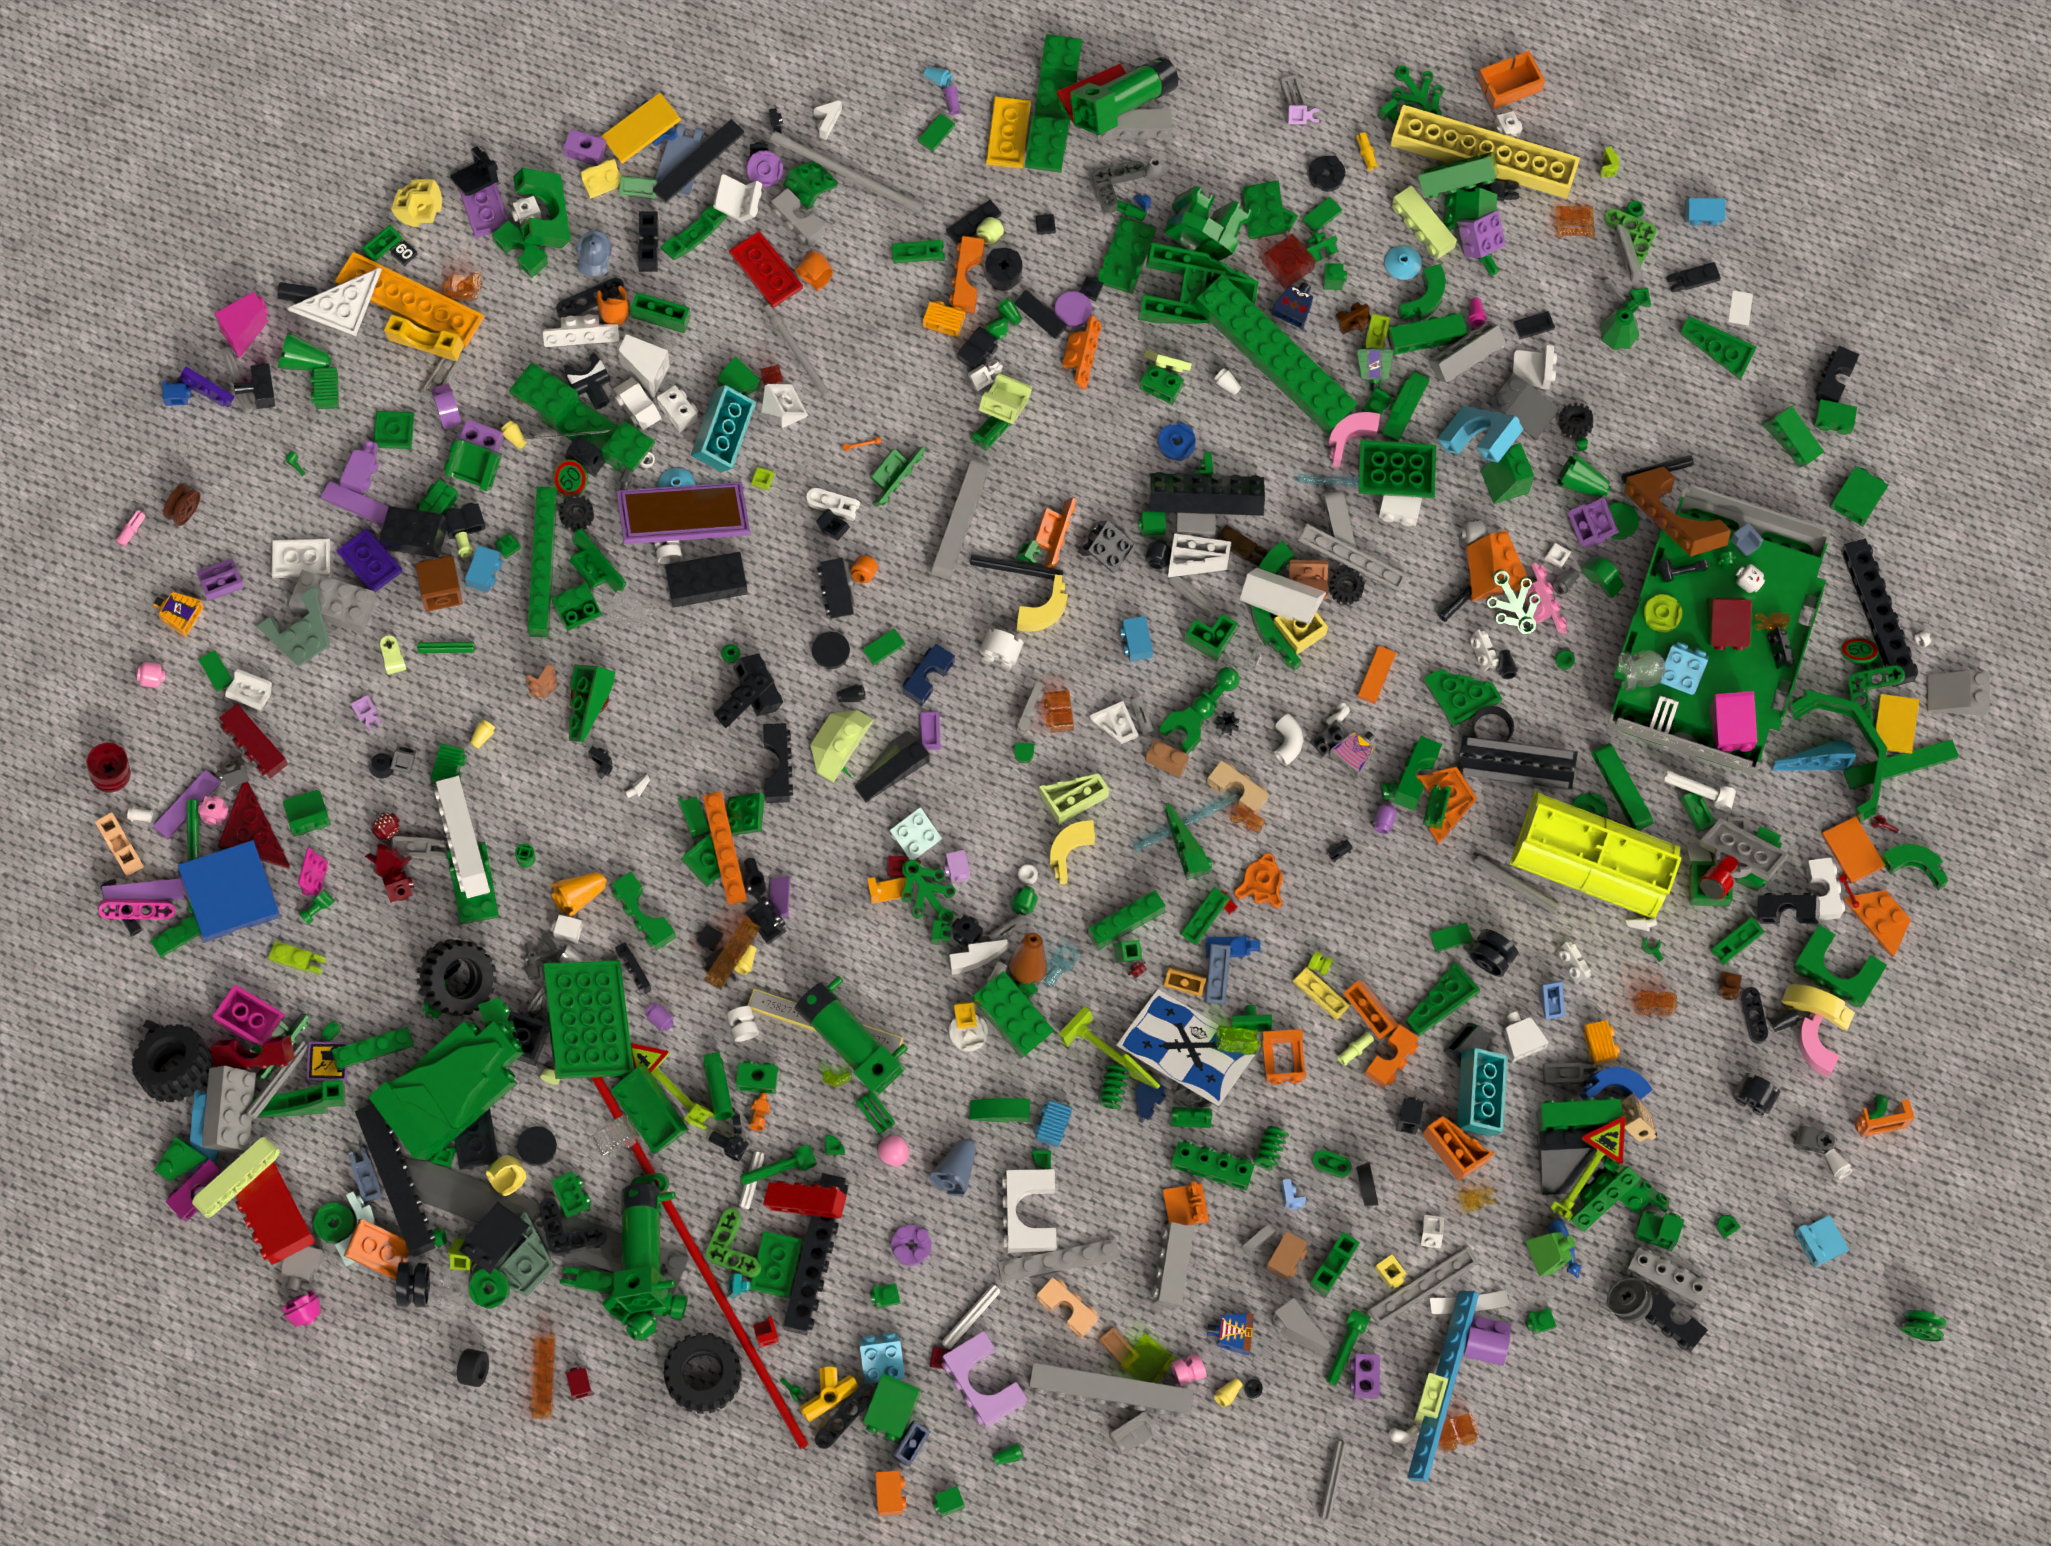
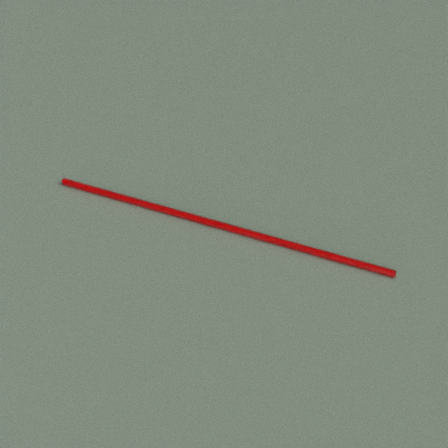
(710, 1279)

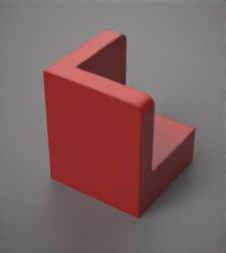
(766, 1332)

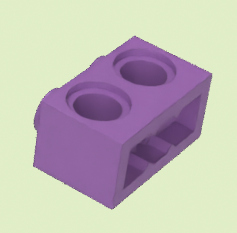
(483, 435)
(1370, 1376)

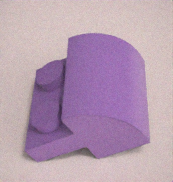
(1593, 523)
(220, 579)
(1488, 1340)

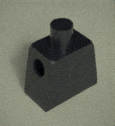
(585, 453)

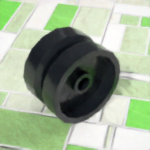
(1493, 952)
(412, 1284)

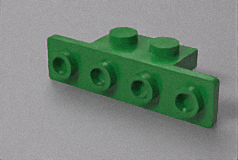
(1405, 405)
(892, 471)
(593, 564)
(282, 1030)
(1640, 1193)
(1603, 1195)

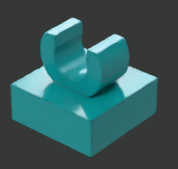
(737, 1286)

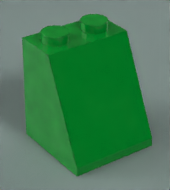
(1509, 476)
(891, 1408)

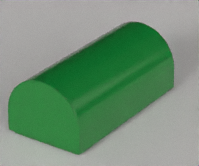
(381, 243)

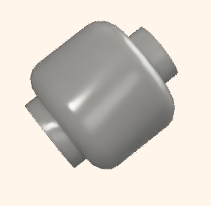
(1473, 531)

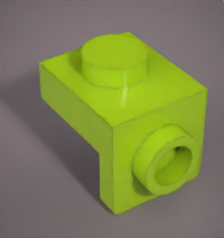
(1612, 163)

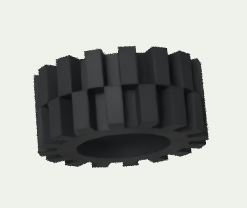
(1579, 429)
(572, 503)
(1346, 576)

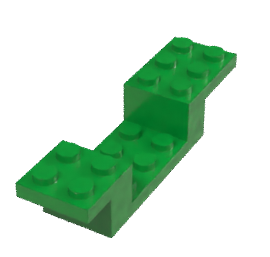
(1050, 120)
(567, 415)

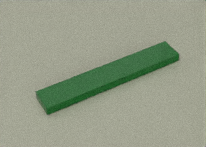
(1902, 764)

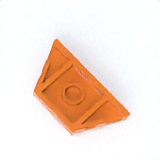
(1882, 918)

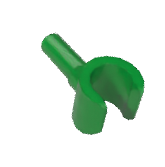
(1582, 444)
(291, 457)
(794, 1390)

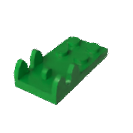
(1126, 255)
(478, 907)

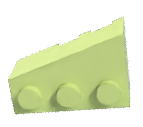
(1073, 796)

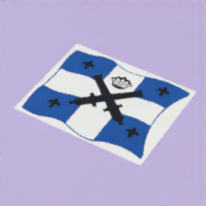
(1183, 1047)

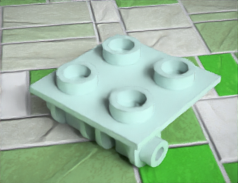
(915, 834)

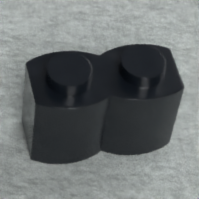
(978, 348)
(466, 519)

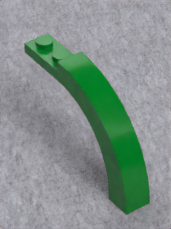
(1274, 562)

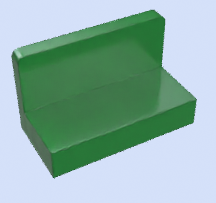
(694, 817)

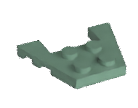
(305, 637)
(528, 1264)

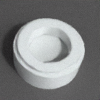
(1027, 874)

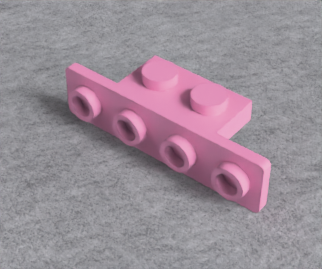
(1548, 605)

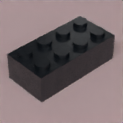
(706, 579)

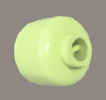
(990, 230)

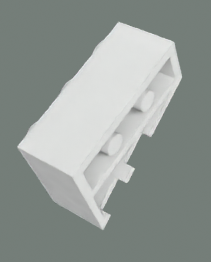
(1197, 555)

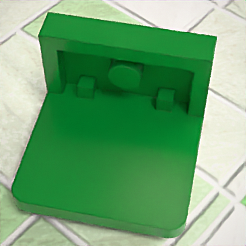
(809, 182)
(306, 813)

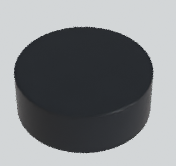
(737, 1124)

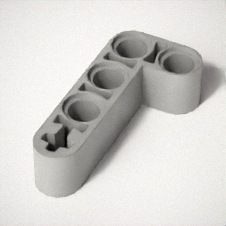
(1338, 517)

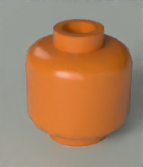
(864, 569)

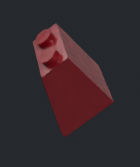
(1729, 622)

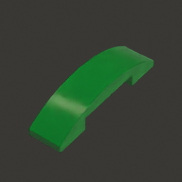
(695, 234)

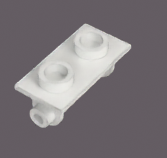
(1480, 643)
(1577, 969)

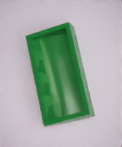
(649, 1109)

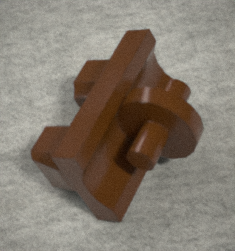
(1355, 319)

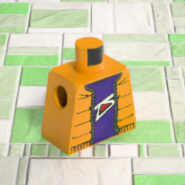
(179, 612)

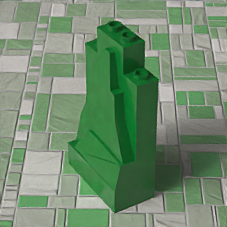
(449, 1087)

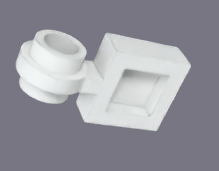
(981, 376)

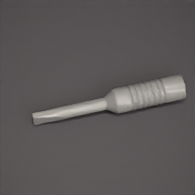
(850, 582)

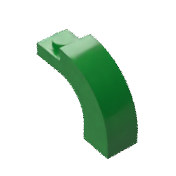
(1435, 286)
(1918, 857)

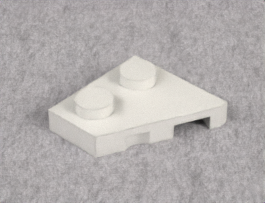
(1116, 722)

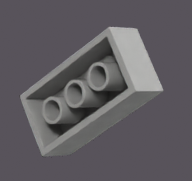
(341, 602)
(227, 1101)

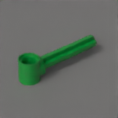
(802, 1159)
(1356, 1324)

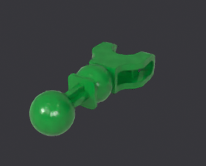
(1201, 709)

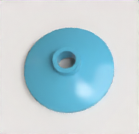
(1400, 269)
(676, 474)

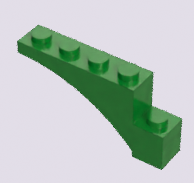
(306, 1101)

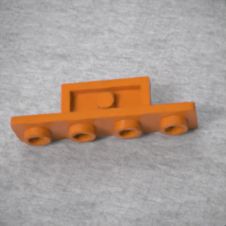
(1081, 351)
(1052, 530)

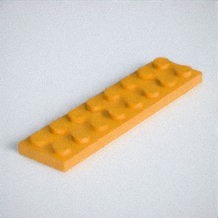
(414, 300)

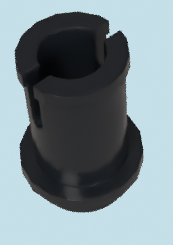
(1340, 850)

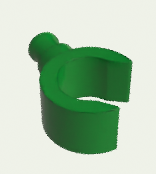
(1656, 952)

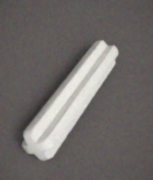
(749, 1189)

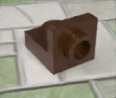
(1729, 985)

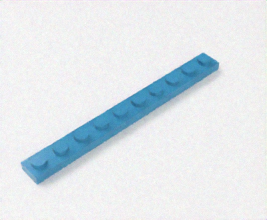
(1447, 1368)

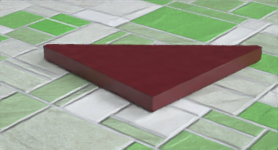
(249, 824)

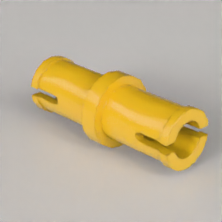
(1366, 151)

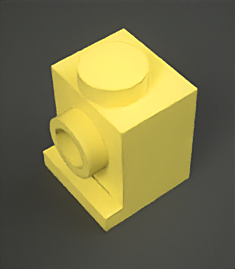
(1390, 1264)

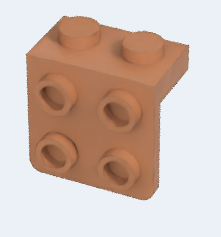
(1311, 573)

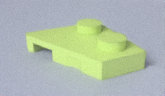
(1163, 360)

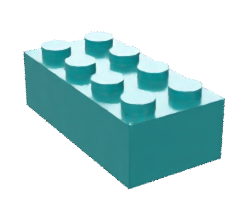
(723, 428)
(1482, 1092)

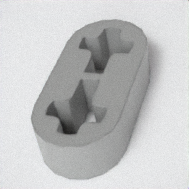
(1259, 1239)

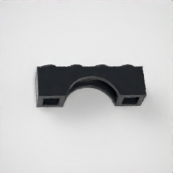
(775, 740)

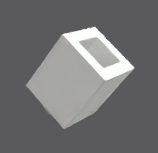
(567, 929)

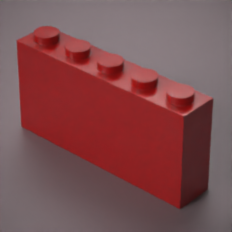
(273, 1216)

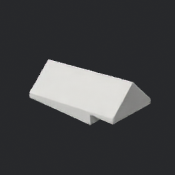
(1281, 595)

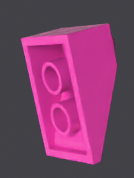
(247, 1016)

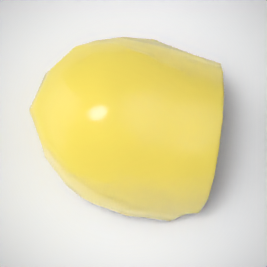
(506, 1175)

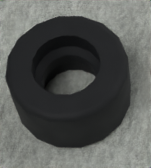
(472, 1367)

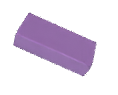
(780, 895)

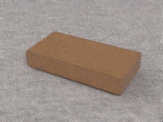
(1115, 1344)

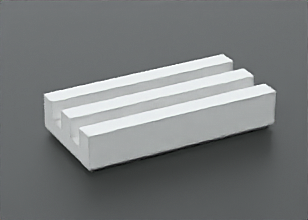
(1668, 701)

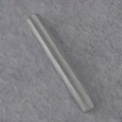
(236, 378)
(1333, 1479)

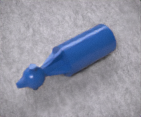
(1557, 1227)

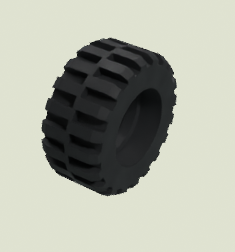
(433, 972)
(162, 1046)
(702, 1399)

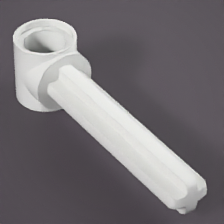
(1722, 796)

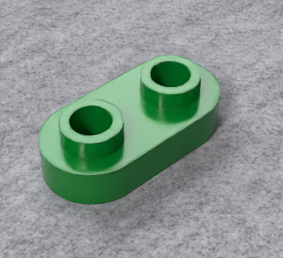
(1332, 1162)
(651, 1178)

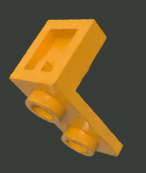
(885, 890)

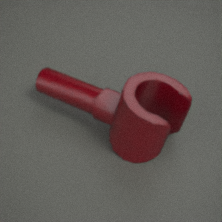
(1883, 823)

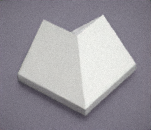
(783, 403)

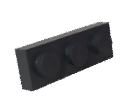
(968, 225)

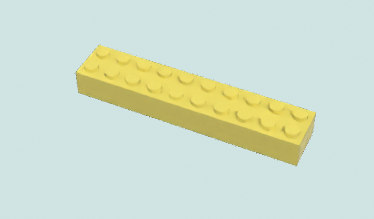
(1515, 159)

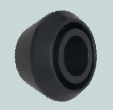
(381, 766)

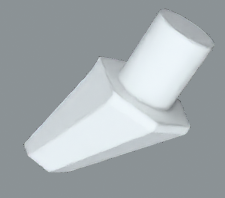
(638, 786)
(1641, 923)

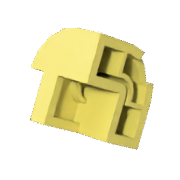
(417, 202)

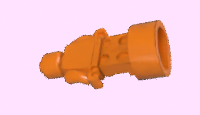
(760, 1108)

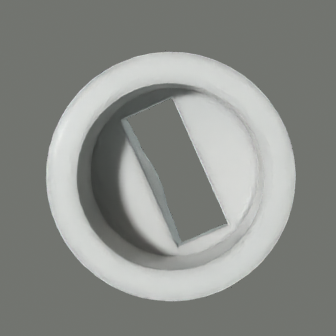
(650, 462)
(1923, 639)

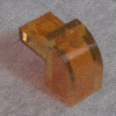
(461, 287)

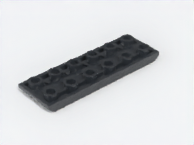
(1517, 762)

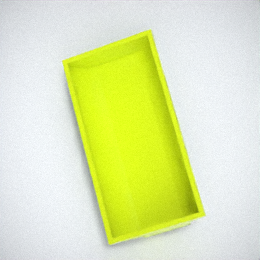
(1596, 855)

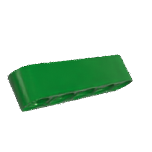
(1622, 787)

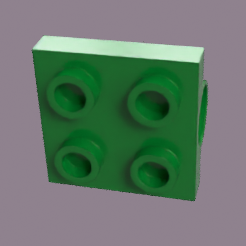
(745, 813)

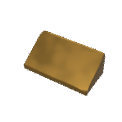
(1185, 980)

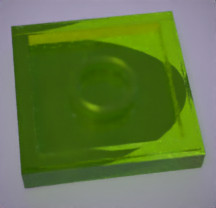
(1147, 1360)

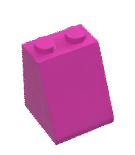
(242, 321)
(1733, 721)

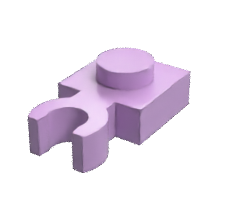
(1299, 114)
(365, 710)

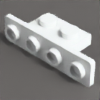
(580, 330)

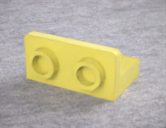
(601, 178)

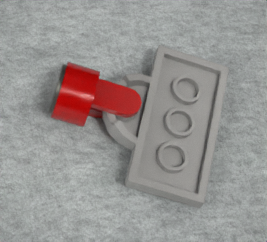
(1735, 857)

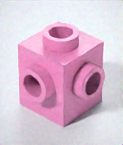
(215, 815)

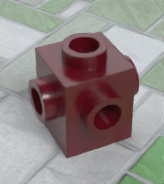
(398, 886)

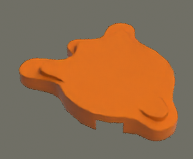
(1262, 881)

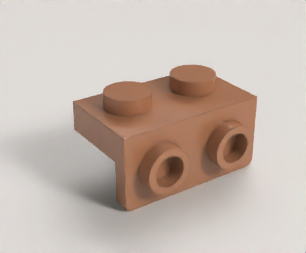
(544, 684)

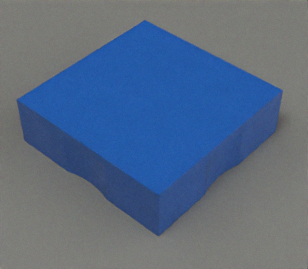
(228, 891)

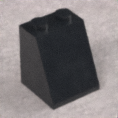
(494, 1238)

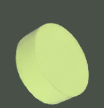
(549, 1076)

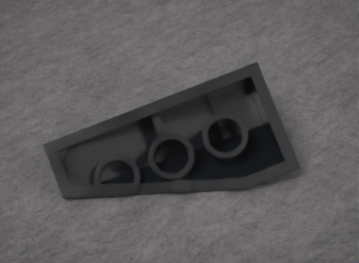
(896, 762)

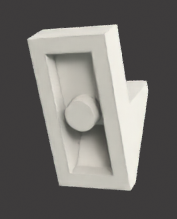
(828, 114)

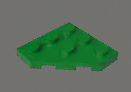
(1460, 695)

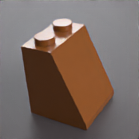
(439, 583)

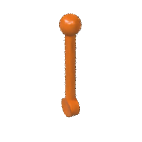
(846, 447)

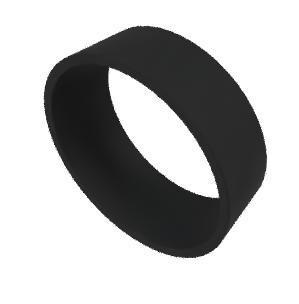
(1496, 711)
(1367, 1185)

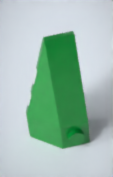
(590, 691)
(1189, 851)

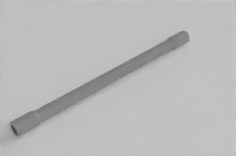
(907, 202)

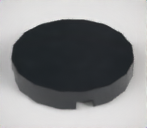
(830, 650)
(537, 1146)

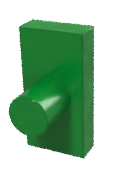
(1253, 1021)

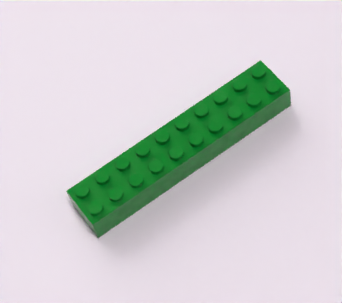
(1275, 354)

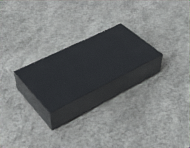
(1534, 325)

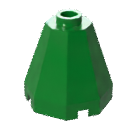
(1619, 329)

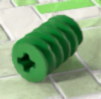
(1111, 1087)
(1269, 1148)

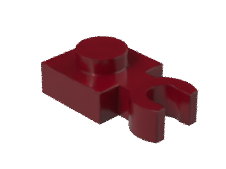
(895, 864)

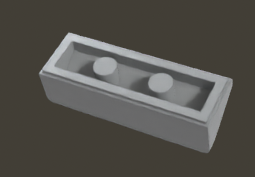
(1628, 253)

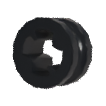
(1253, 1382)

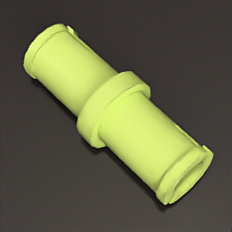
(1355, 1048)

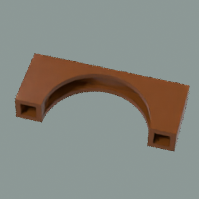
(1691, 535)

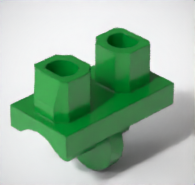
(1329, 245)

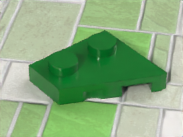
(179, 1160)

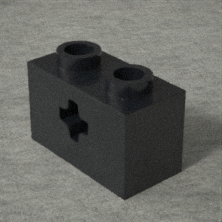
(1410, 1115)

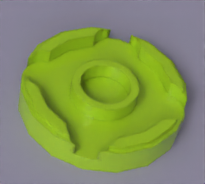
(1662, 613)

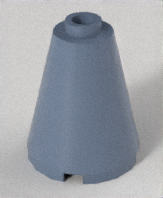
(955, 1169)

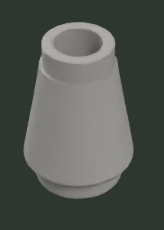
(1154, 169)

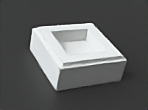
(1557, 555)

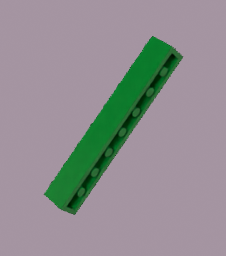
(542, 562)

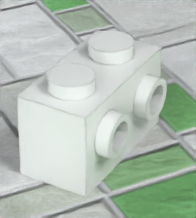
(677, 408)

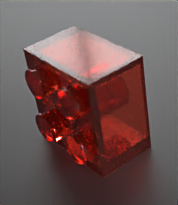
(1288, 261)

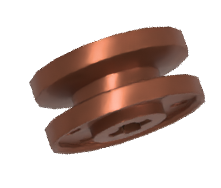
(181, 504)

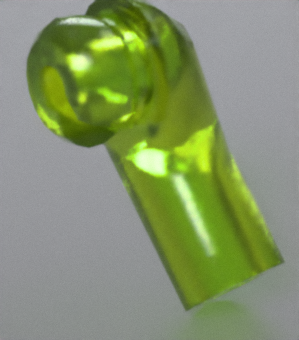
(835, 1080)

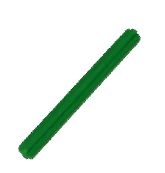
(192, 835)

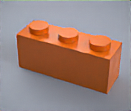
(1371, 1009)

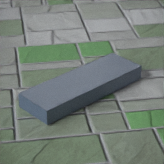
(1218, 974)

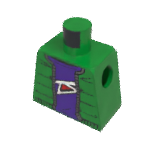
(1375, 364)

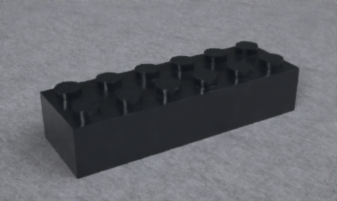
(1206, 494)

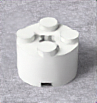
(1001, 647)

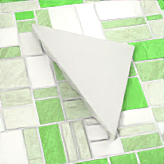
(342, 305)

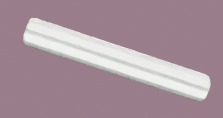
(970, 1317)

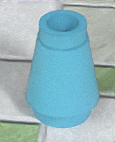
(939, 76)

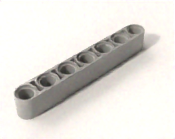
(960, 519)

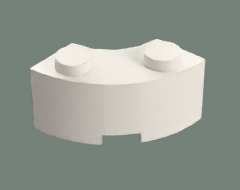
(636, 403)

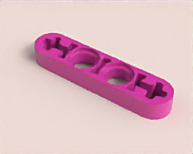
(135, 912)

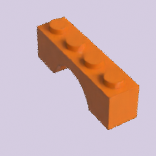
(971, 254)

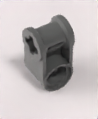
(1812, 1140)

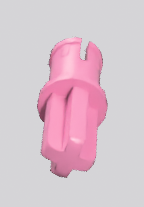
(130, 528)

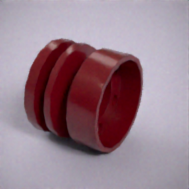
(103, 759)

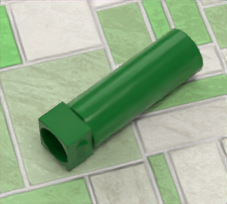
(717, 1086)

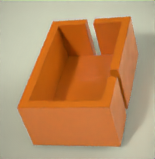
(1510, 85)

